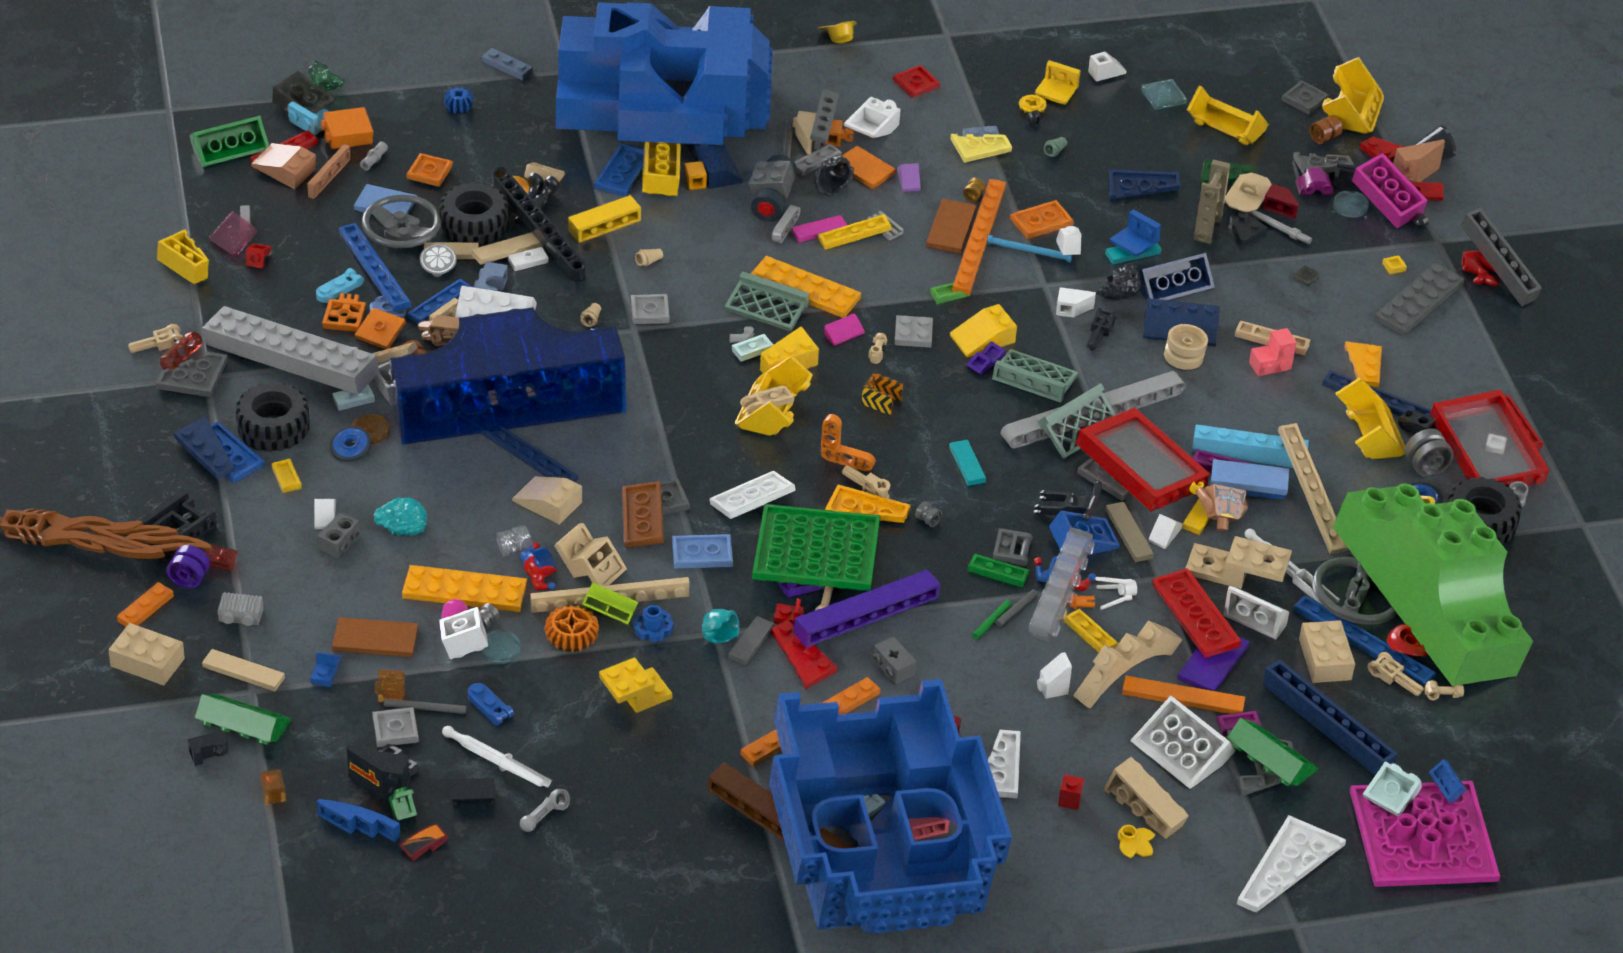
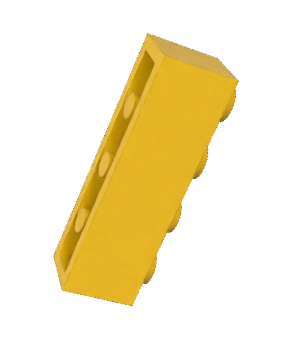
(604, 219)

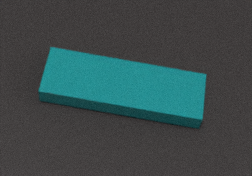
(1118, 255)
(967, 462)

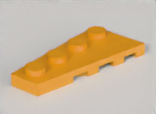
(855, 501)

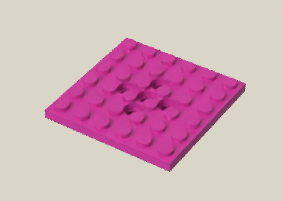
(1428, 841)

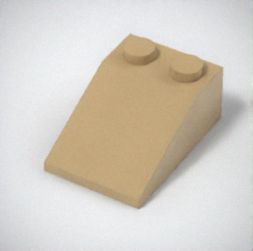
(550, 497)

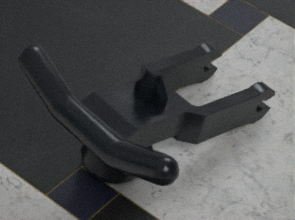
(1072, 503)

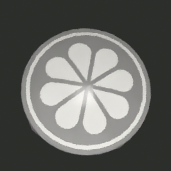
(438, 259)

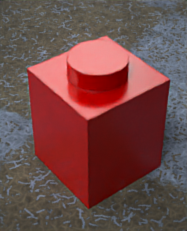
(1071, 792)

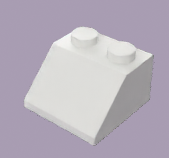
(463, 633)

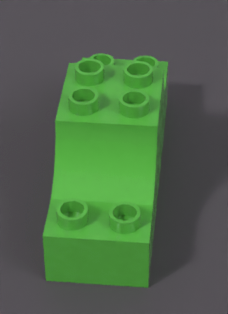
(1440, 577)

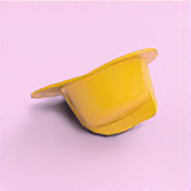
(840, 32)

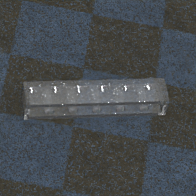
(1061, 584)

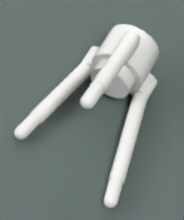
(1126, 587)

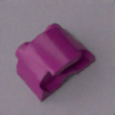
(1314, 180)

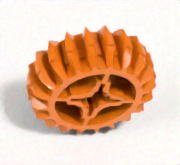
(559, 629)

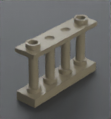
(1212, 201)

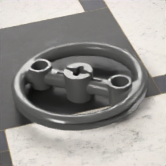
(1352, 604)

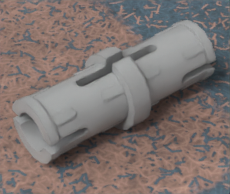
(373, 156)

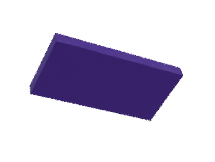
(1210, 671)

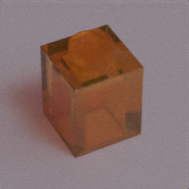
(272, 786)

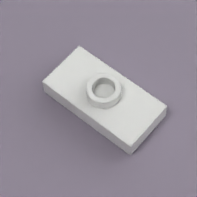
(528, 259)

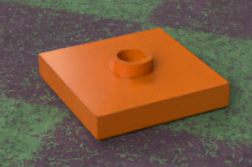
(429, 169)
(380, 328)

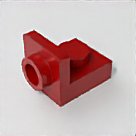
(256, 255)
(788, 612)

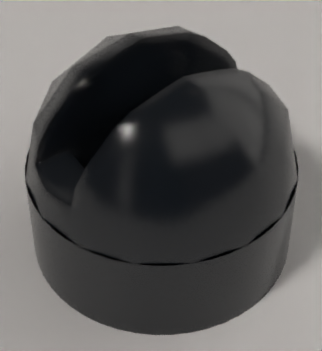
(1034, 117)
(1420, 221)

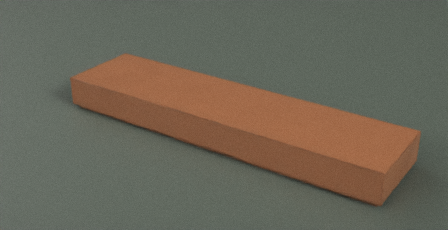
(329, 171)

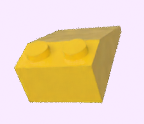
(985, 326)

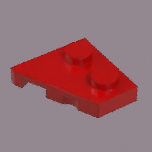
(1376, 146)

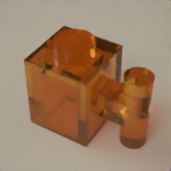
(390, 685)

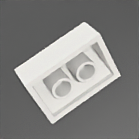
(1255, 612)

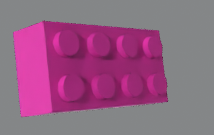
(1389, 190)

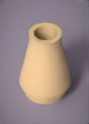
(648, 256)
(590, 316)

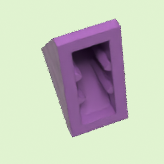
(909, 177)

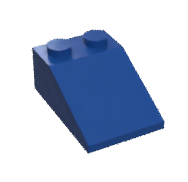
(1099, 527)

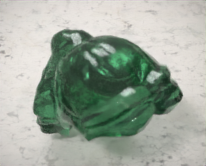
(324, 78)

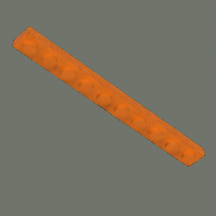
(979, 235)

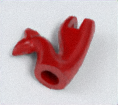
(1476, 263)

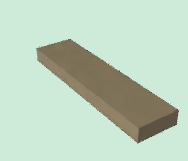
(1129, 532)

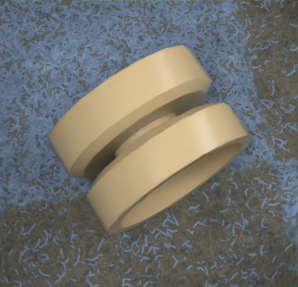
(1185, 346)

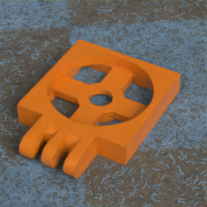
(345, 305)

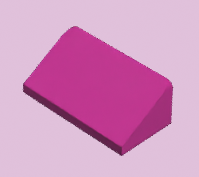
(843, 329)

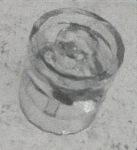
(513, 540)

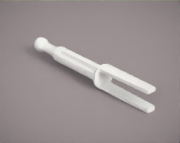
(1296, 573)
(504, 761)

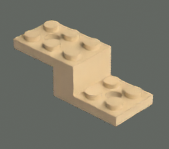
(1244, 558)

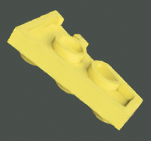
(975, 148)

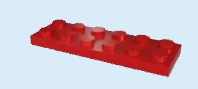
(1196, 613)

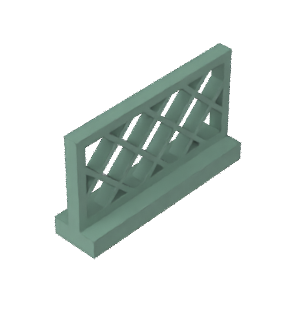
(773, 291)
(1034, 382)
(1068, 410)

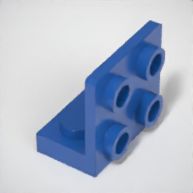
(1139, 235)

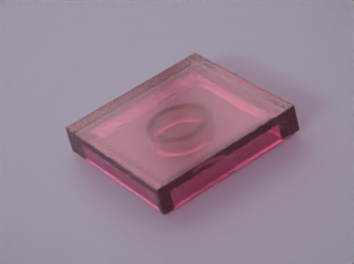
(233, 234)

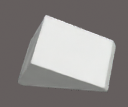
(324, 512)
(1164, 531)

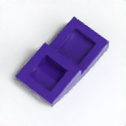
(986, 360)

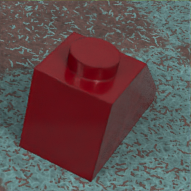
(1281, 201)

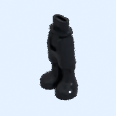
(536, 184)

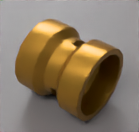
(974, 189)

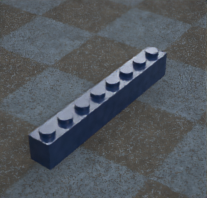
(1328, 717)

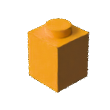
(695, 175)

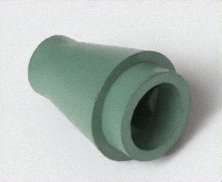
(1054, 146)

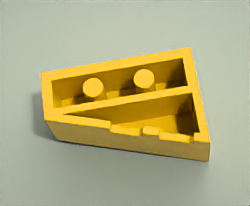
(183, 257)
(795, 344)

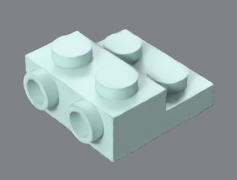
(1393, 788)

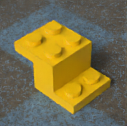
(636, 685)

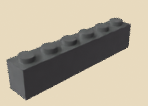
(1501, 256)

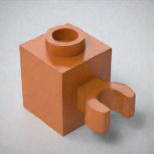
(837, 133)

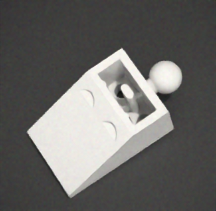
(875, 118)

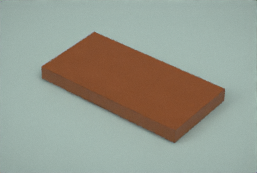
(951, 226)
(642, 514)
(375, 637)

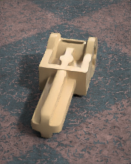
(162, 339)
(870, 483)
(1391, 671)

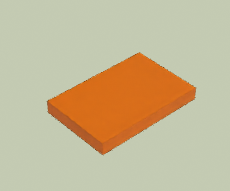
(868, 168)
(1041, 219)

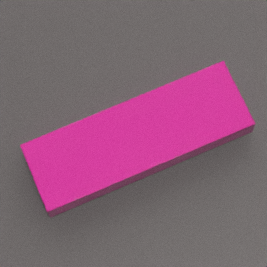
(811, 230)

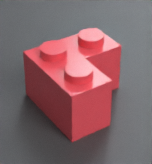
(1275, 356)

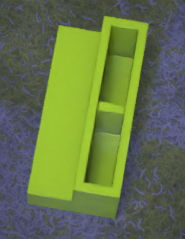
(610, 603)

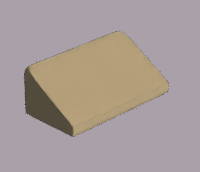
(543, 171)

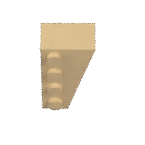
(1146, 798)

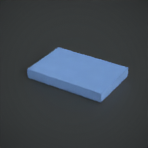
(373, 193)
(702, 551)

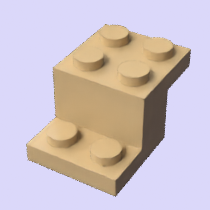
(590, 556)

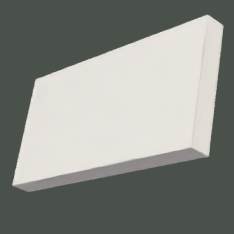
(752, 494)

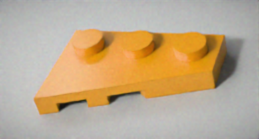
(1366, 361)

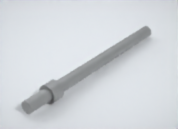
(1293, 232)

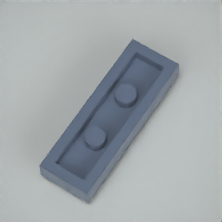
(507, 64)

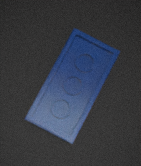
(621, 171)
(241, 457)

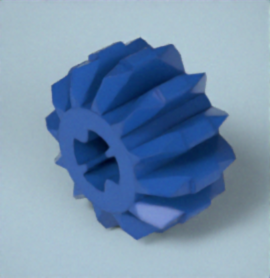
(458, 100)

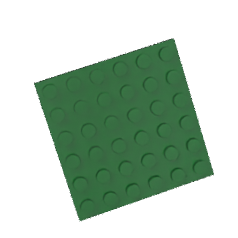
(816, 547)

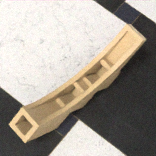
(1131, 650)

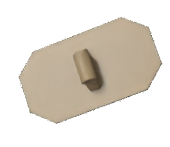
(1247, 192)

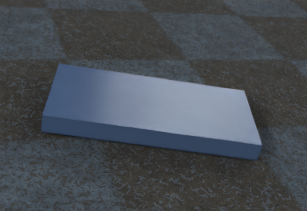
(1250, 477)

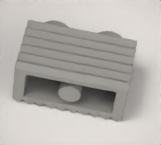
(240, 609)

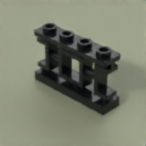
(169, 512)

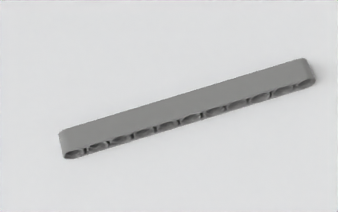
(1120, 399)

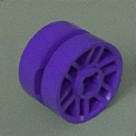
(188, 566)

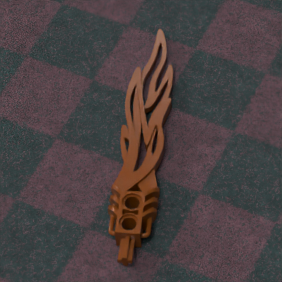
(106, 535)

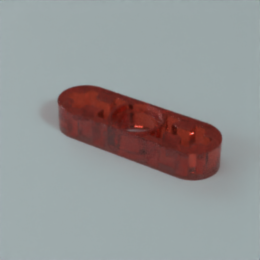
(188, 350)

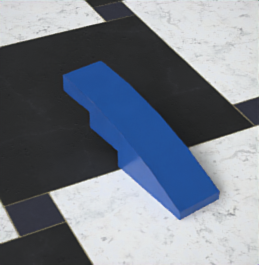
(354, 817)

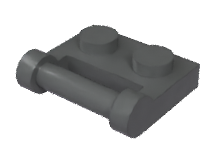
(1006, 545)

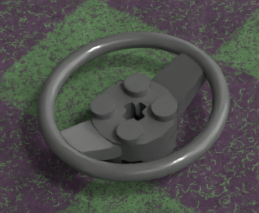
(400, 228)

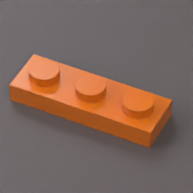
(145, 605)

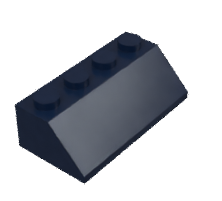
(717, 164)
(1177, 278)
(1165, 314)

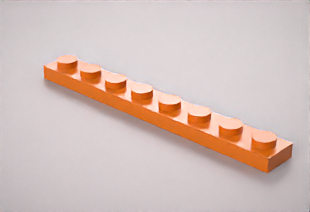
(847, 701)

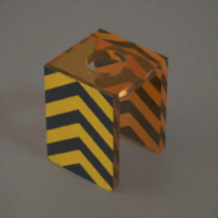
(880, 393)

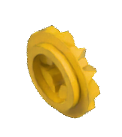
(1028, 103)

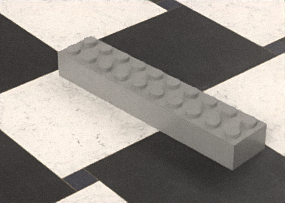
(291, 350)

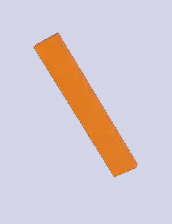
(1185, 695)

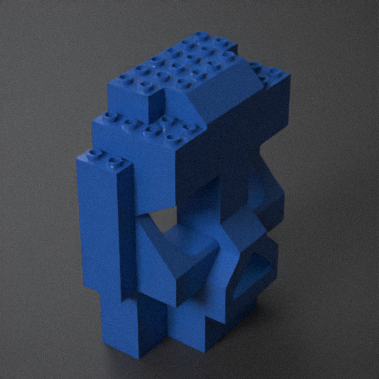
(617, 66)
(927, 770)

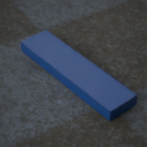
(422, 312)

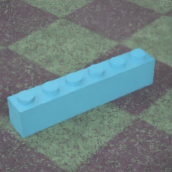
(1242, 445)

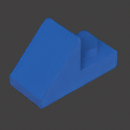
(325, 668)

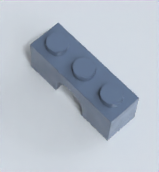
(492, 277)

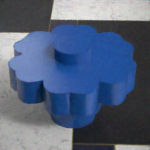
(653, 624)

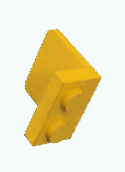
(1059, 82)

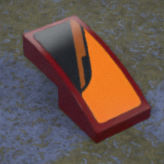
(427, 838)

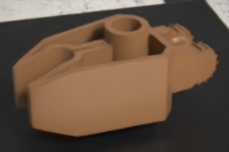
(439, 330)

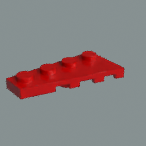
(809, 661)

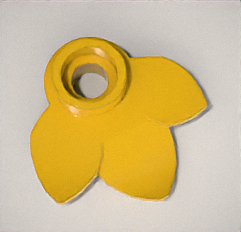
(1135, 841)

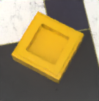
(1394, 264)

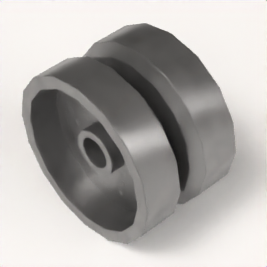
(1429, 452)

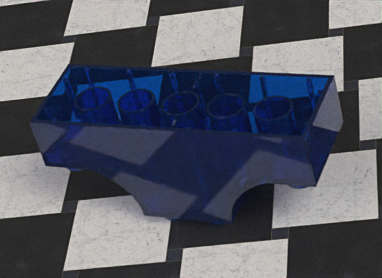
(506, 352)

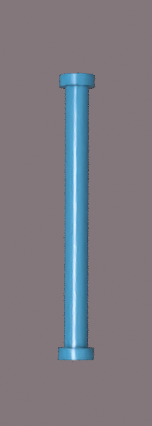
(1028, 248)

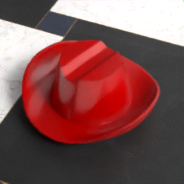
(1403, 641)

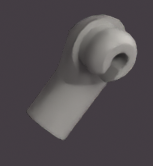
(748, 334)

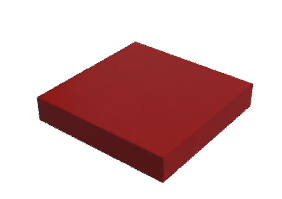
(916, 81)

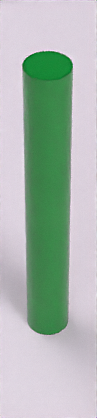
(991, 619)

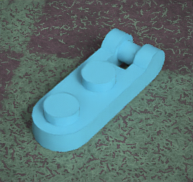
(341, 284)

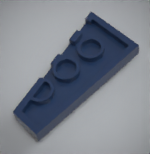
(1138, 183)
(205, 447)

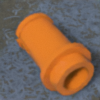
(1082, 602)

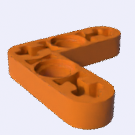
(865, 460)

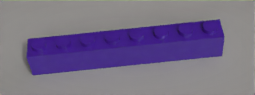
(866, 608)

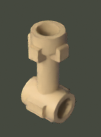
(876, 352)
(1433, 691)

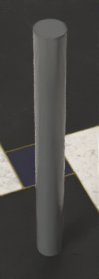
(425, 706)

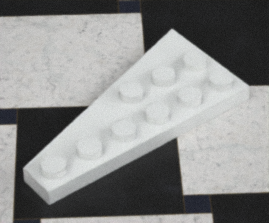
(1289, 858)

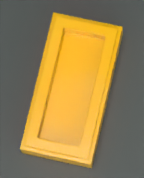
(286, 475)

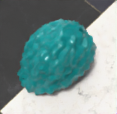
(402, 517)

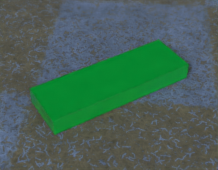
(998, 570)

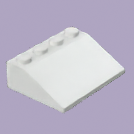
(1183, 743)

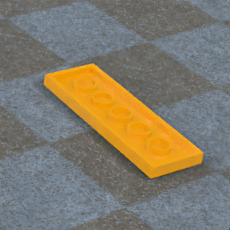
(822, 292)
(470, 587)

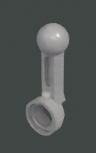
(529, 822)

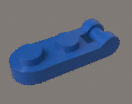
(489, 703)

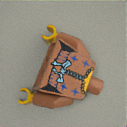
(1221, 503)

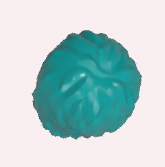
(720, 626)

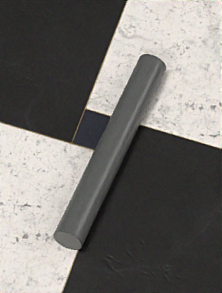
(1016, 608)

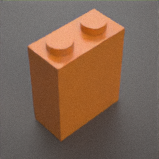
(347, 127)

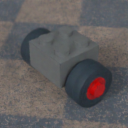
(771, 186)

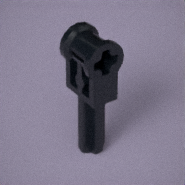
(1100, 326)

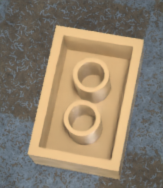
(1326, 651)
(146, 654)

